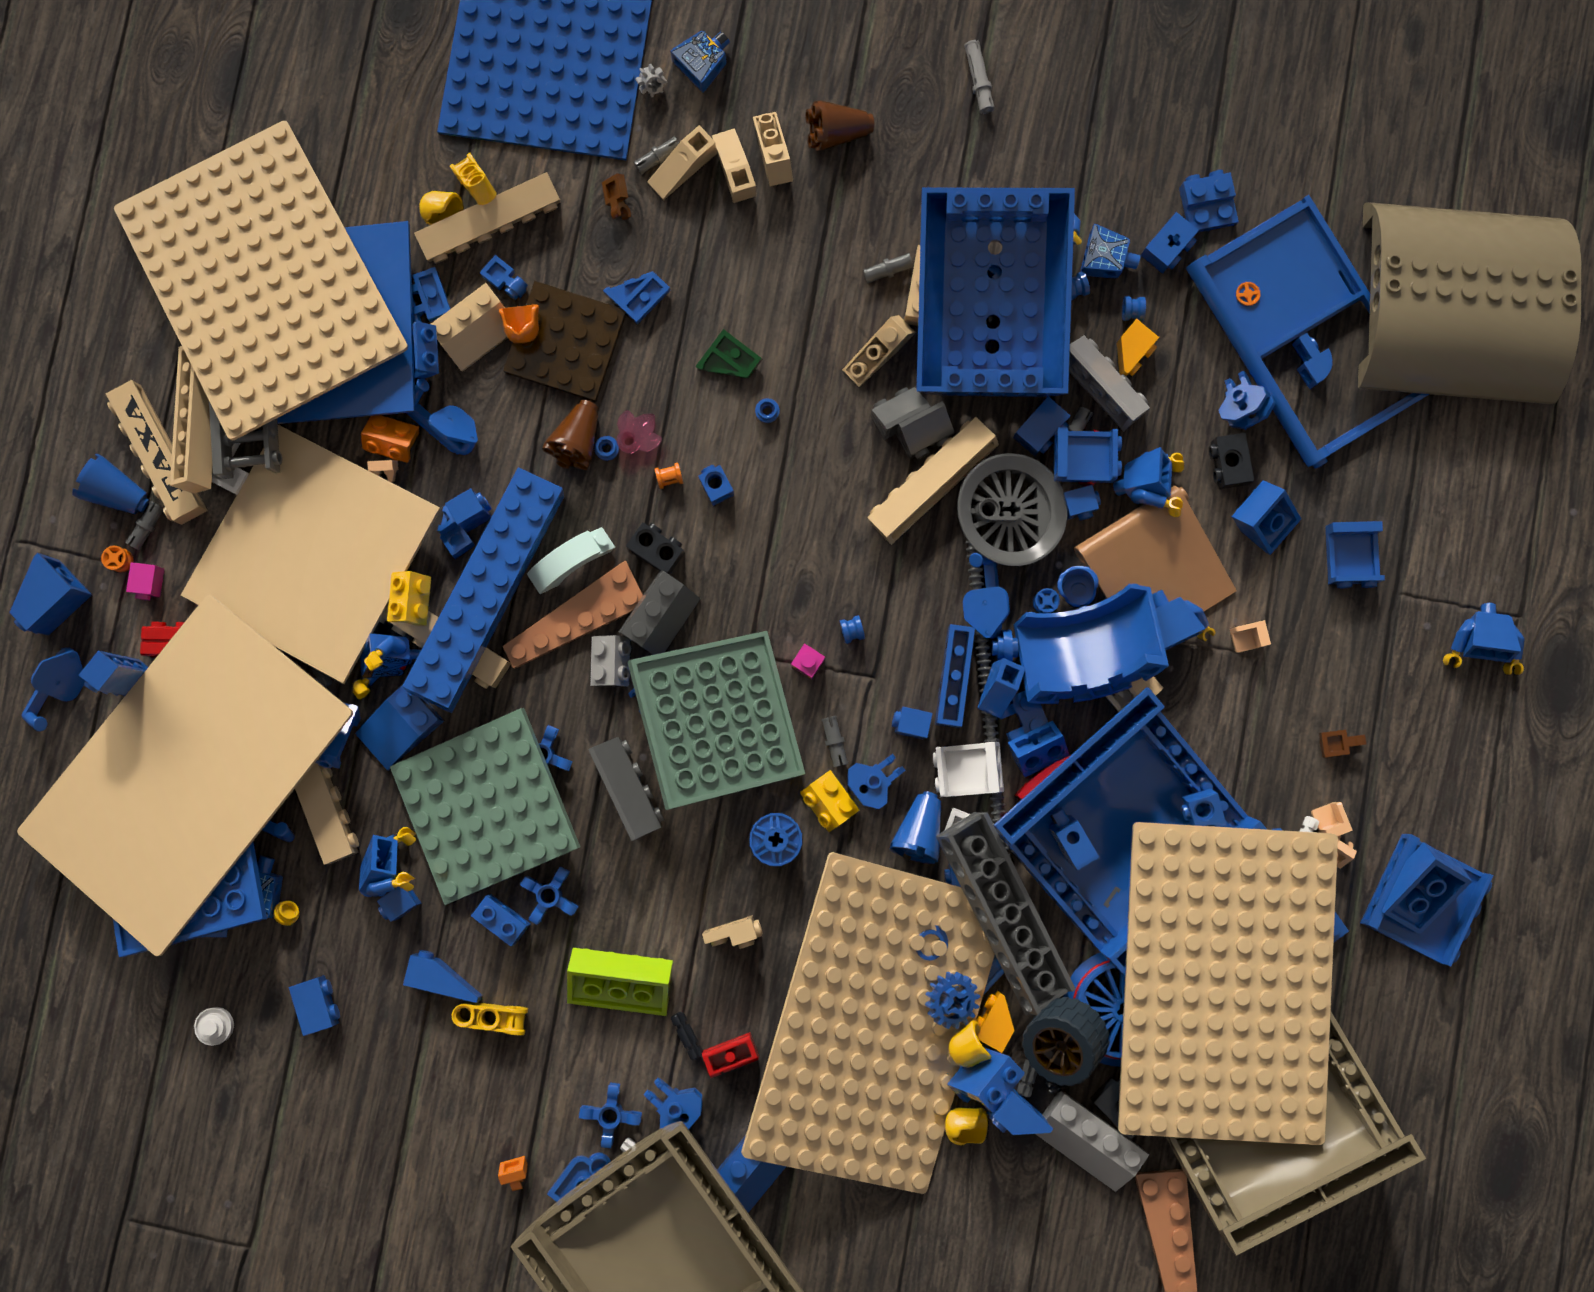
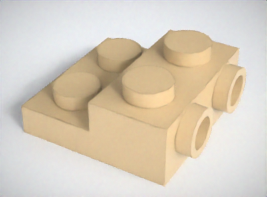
(741, 932)

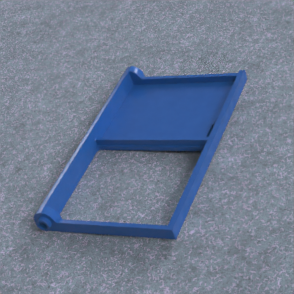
(1301, 284)

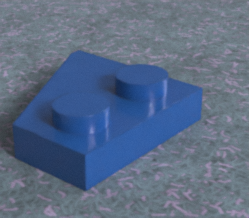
(638, 295)

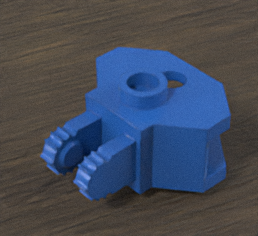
(1245, 401)
(874, 780)
(677, 1103)

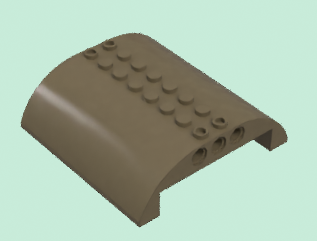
(1471, 303)
(1271, 1187)
(652, 1225)

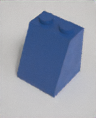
(47, 596)

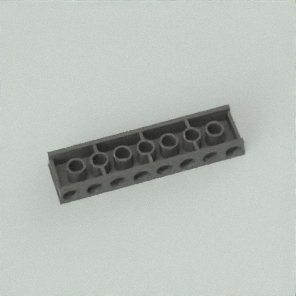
(1005, 912)

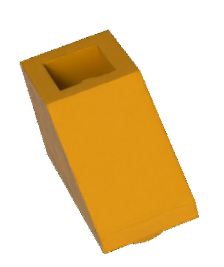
(1133, 345)
(995, 1023)

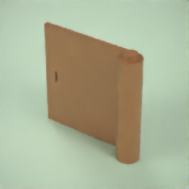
(1158, 553)

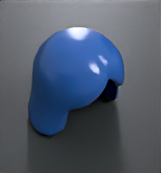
(1078, 585)

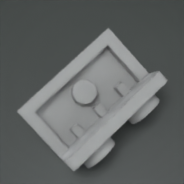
(610, 661)

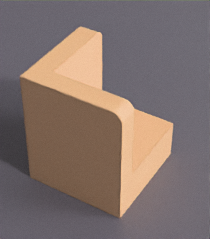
(1250, 636)
(1332, 819)

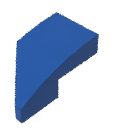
(453, 536)

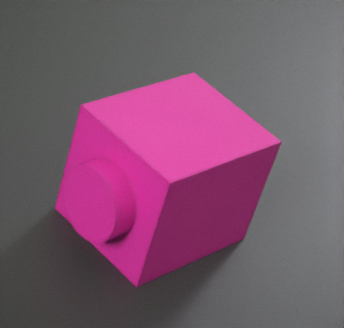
(145, 581)
(808, 661)

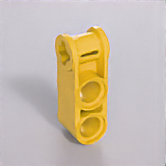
(474, 180)
(508, 1018)

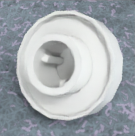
(214, 1026)

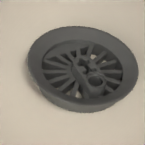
(1048, 510)

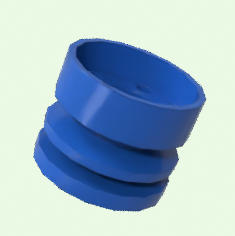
(762, 846)

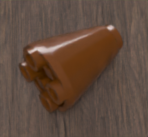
(836, 124)
(574, 437)

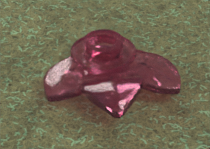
(638, 429)

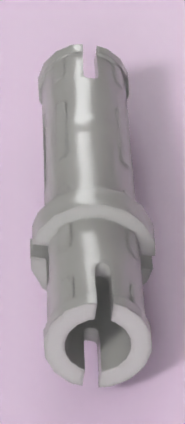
(982, 86)

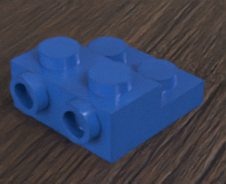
(1209, 201)

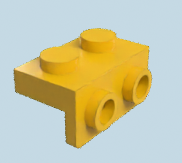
(409, 598)
(829, 801)

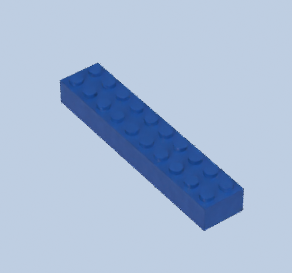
(484, 590)

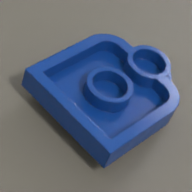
(576, 1172)

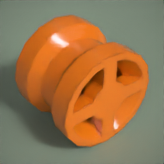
(1247, 294)
(112, 555)

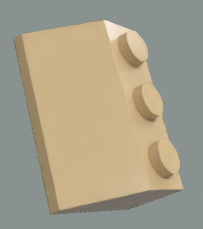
(471, 327)

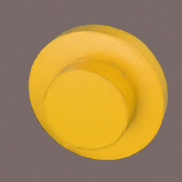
(286, 913)

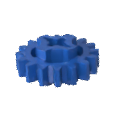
(948, 1000)

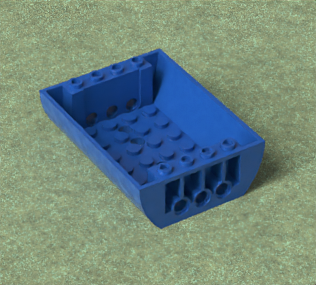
(1028, 297)

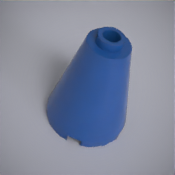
(109, 487)
(919, 830)

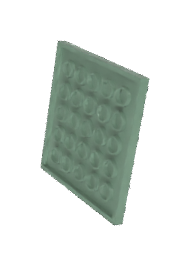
(715, 719)
(484, 806)

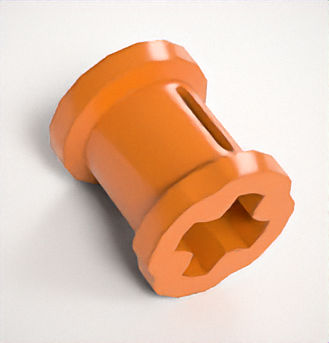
(668, 476)

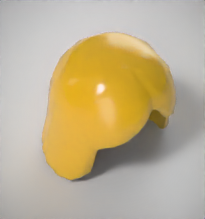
(439, 202)
(966, 1048)
(966, 1125)

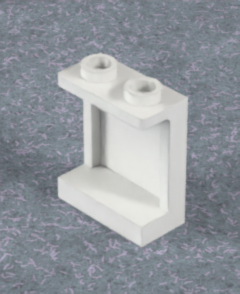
(968, 769)

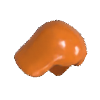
(520, 323)

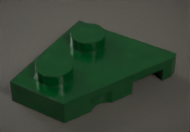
(729, 357)

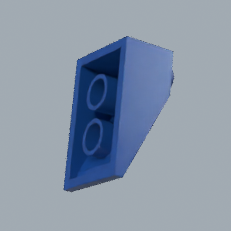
(398, 726)
(1425, 888)

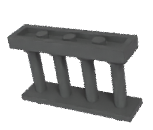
(221, 446)

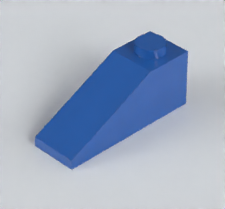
(436, 976)

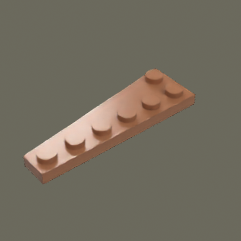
(592, 608)
(1169, 1223)

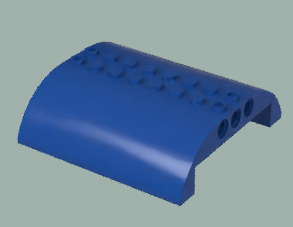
(1118, 777)

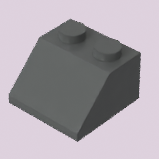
(900, 408)
(925, 431)

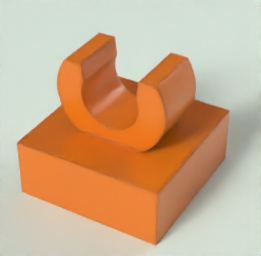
(513, 1172)

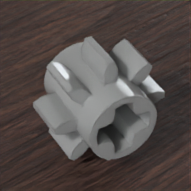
(651, 80)

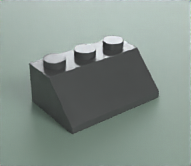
(660, 614)

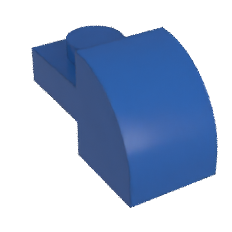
(1316, 364)

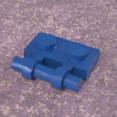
(432, 295)

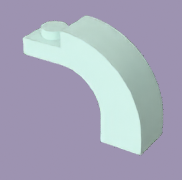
(568, 557)

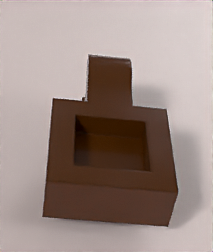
(614, 194)
(1337, 743)

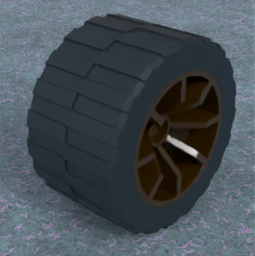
(1066, 1041)

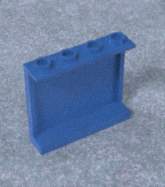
(1448, 931)

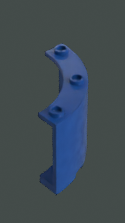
(1091, 648)

